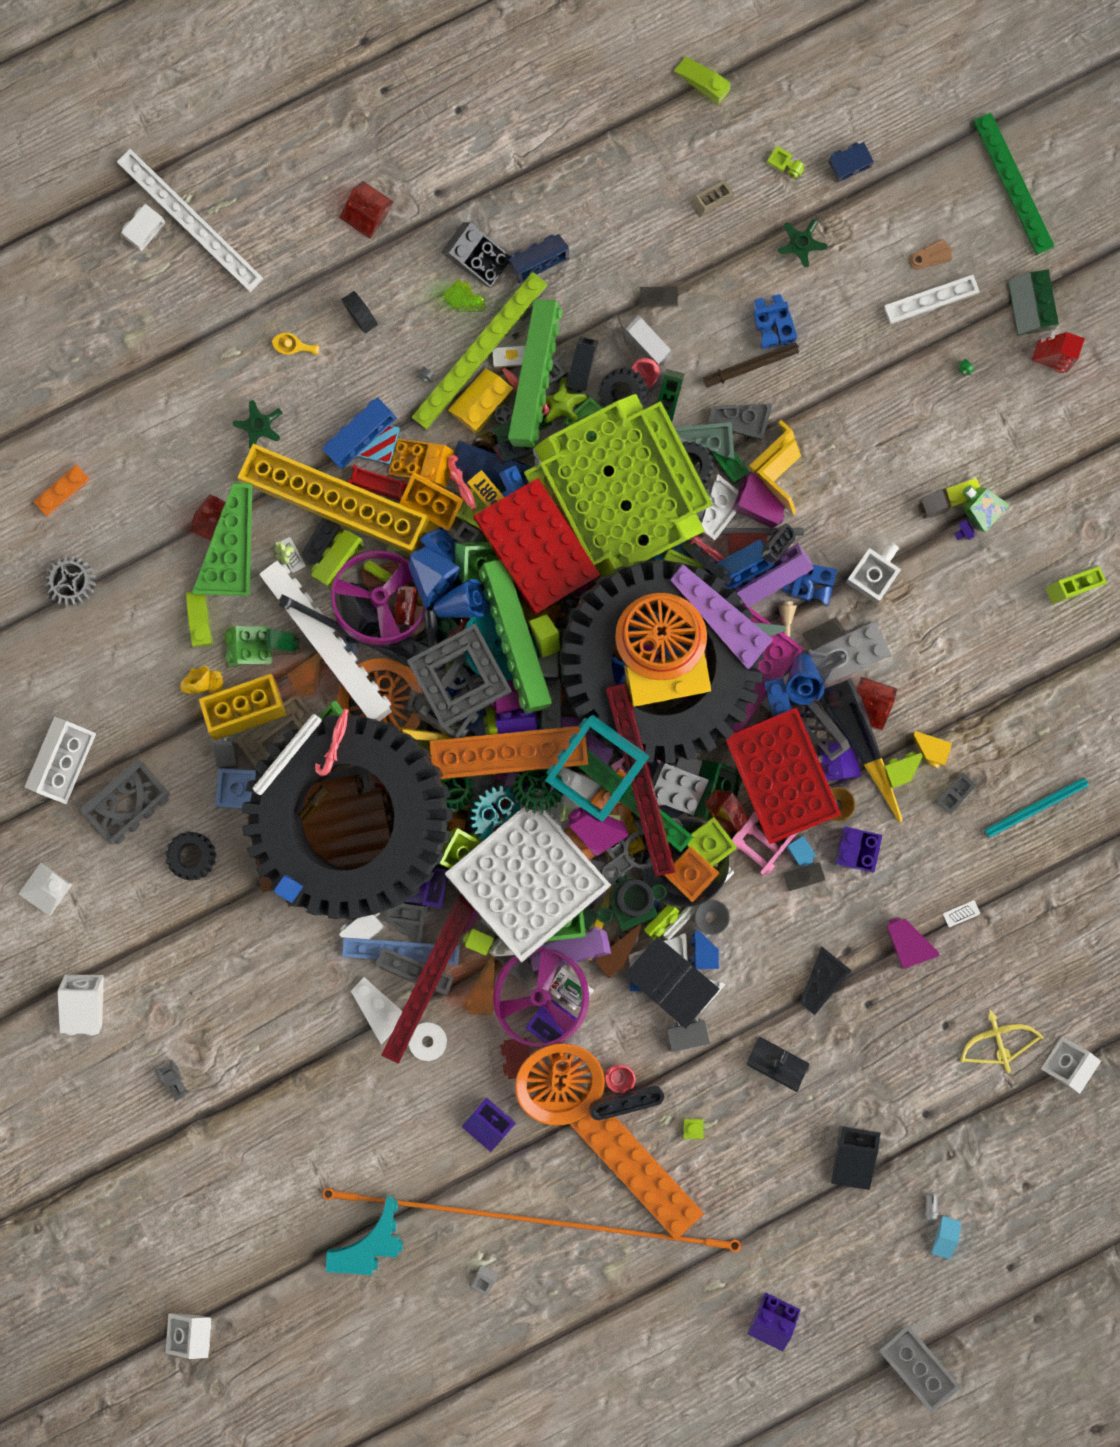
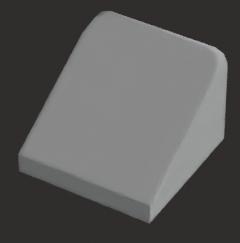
(484, 1280)

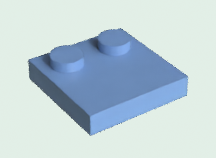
(232, 787)

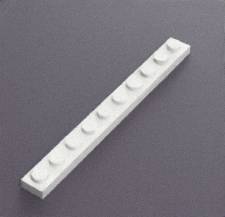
(190, 220)

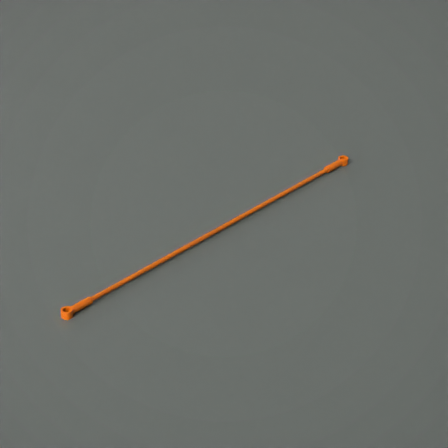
(708, 1242)

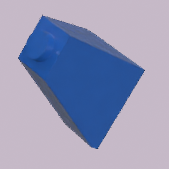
(432, 575)

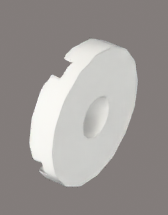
(439, 1041)

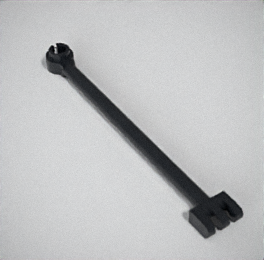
(286, 602)

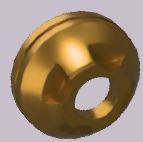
(847, 801)

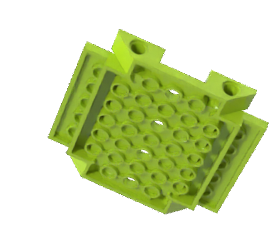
(648, 471)

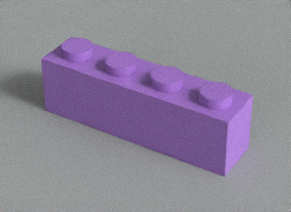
(787, 569)
(578, 949)

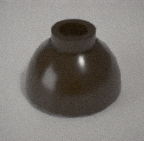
(485, 441)

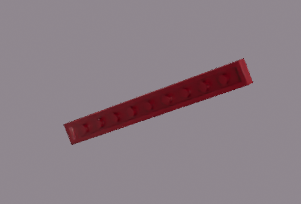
(642, 783)
(428, 980)

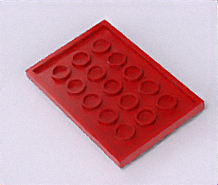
(536, 546)
(783, 775)

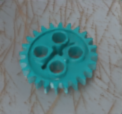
(485, 826)

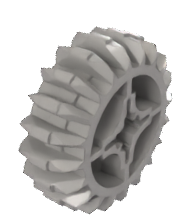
(63, 584)

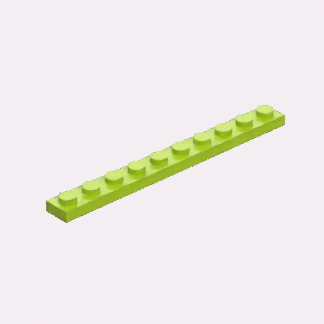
(479, 350)

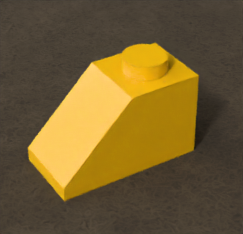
(932, 749)

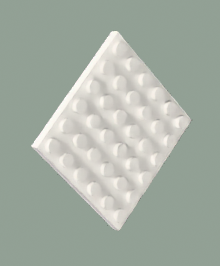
(527, 881)

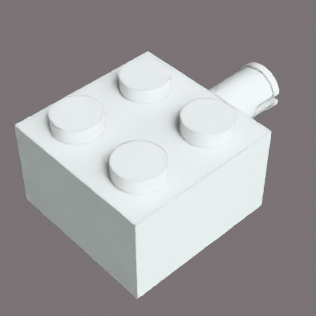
(875, 573)

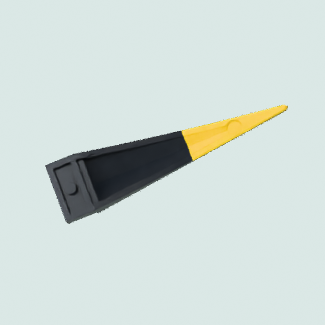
(850, 717)

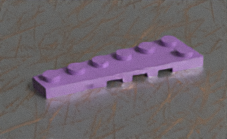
(732, 627)

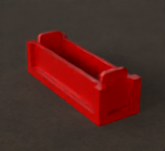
(377, 483)

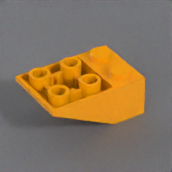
(423, 458)

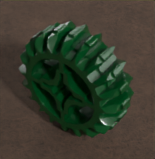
(462, 791)
(537, 796)

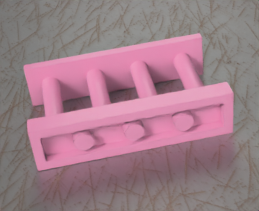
(751, 828)

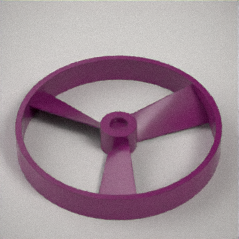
(388, 629)
(541, 996)

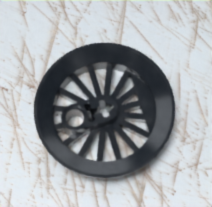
(674, 895)

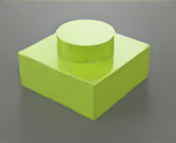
(693, 1129)

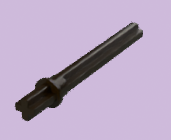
(750, 365)

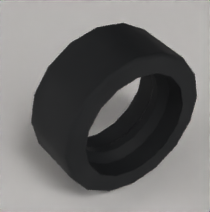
(635, 883)

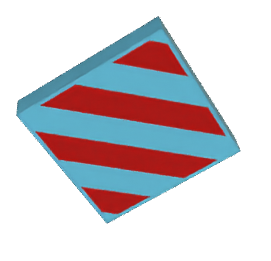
(382, 447)

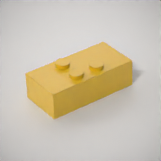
(648, 691)
(242, 707)

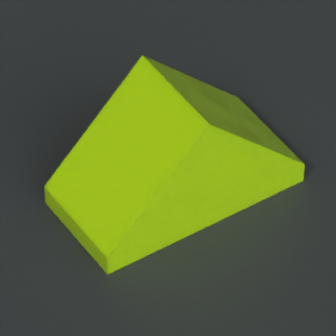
(545, 635)

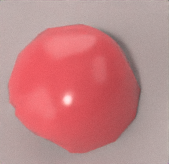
(649, 370)
(620, 1078)

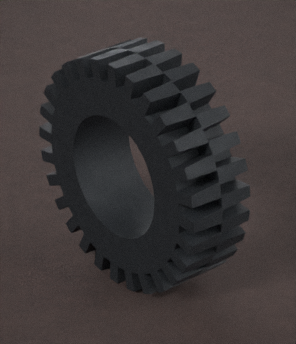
(588, 666)
(415, 838)

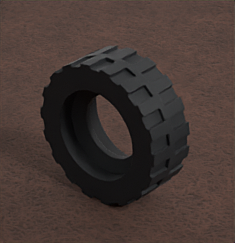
(359, 312)

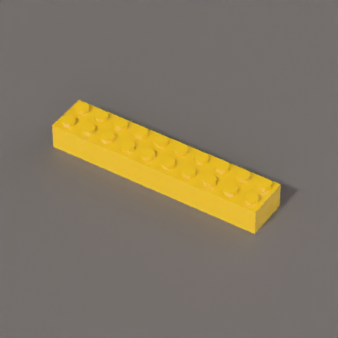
(333, 499)

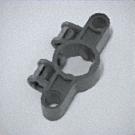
(623, 861)

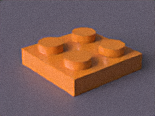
(692, 874)

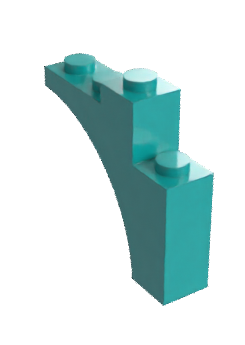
(360, 1256)

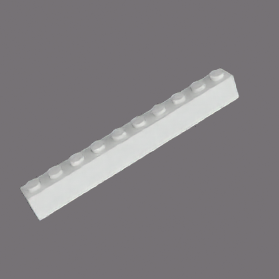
(327, 645)

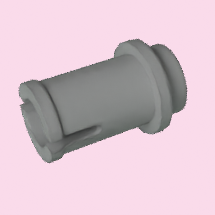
(931, 1207)

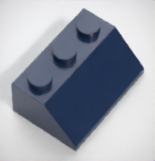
(539, 257)

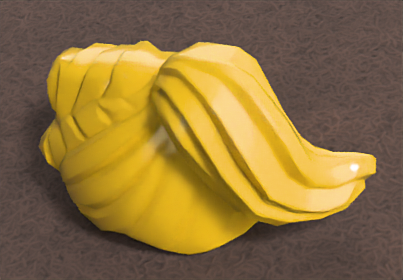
(202, 680)

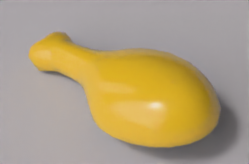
(289, 344)

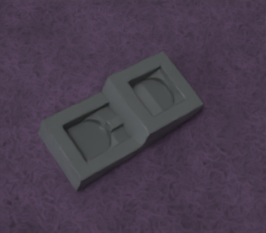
(956, 792)

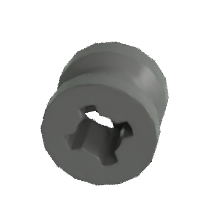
(503, 411)

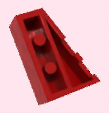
(1059, 352)

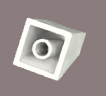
(81, 1004)

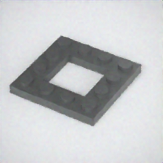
(449, 711)

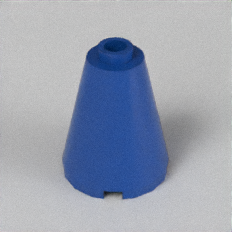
(462, 602)
(804, 681)

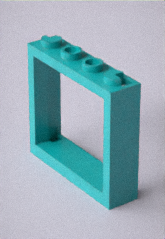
(616, 739)

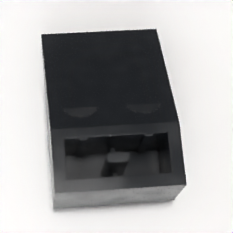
(476, 254)
(855, 1157)

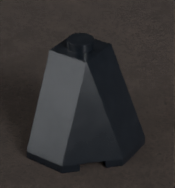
(359, 614)

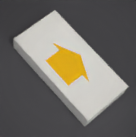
(508, 356)

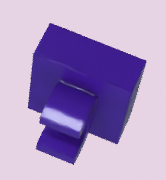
(966, 530)

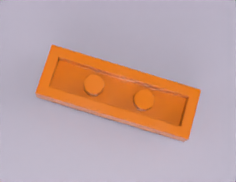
(61, 490)

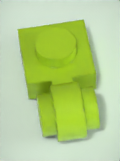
(781, 160)

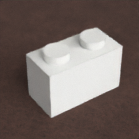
(142, 227)

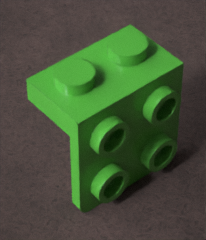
(247, 646)

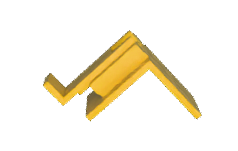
(775, 462)

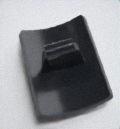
(777, 1064)

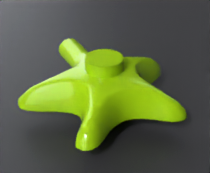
(563, 403)

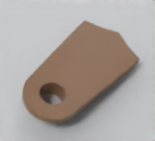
(932, 255)

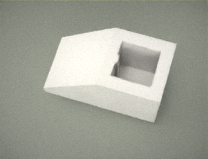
(362, 928)

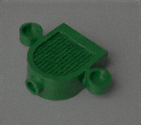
(634, 899)

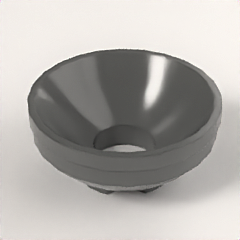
(723, 917)

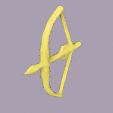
(1002, 1053)

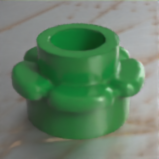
(966, 367)

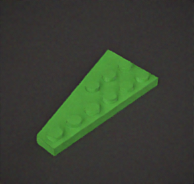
(229, 553)

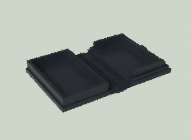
(671, 982)

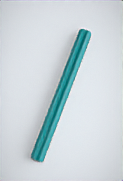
(1036, 807)

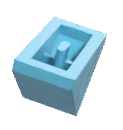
(946, 1237)

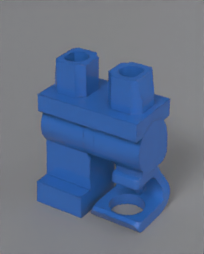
(775, 316)
(804, 585)

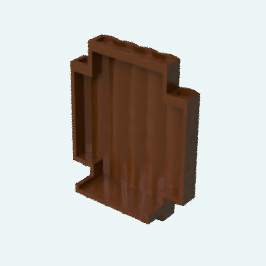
(348, 826)

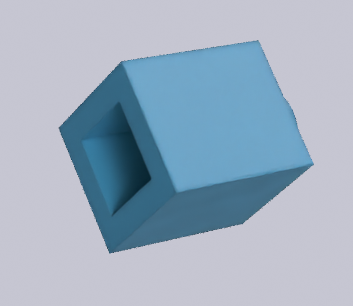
(801, 851)

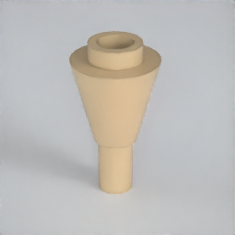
(787, 613)

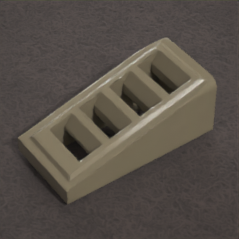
(702, 204)

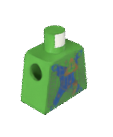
(983, 507)

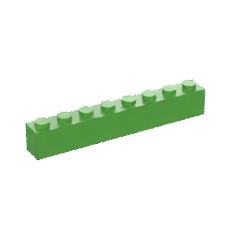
(535, 373)
(515, 637)

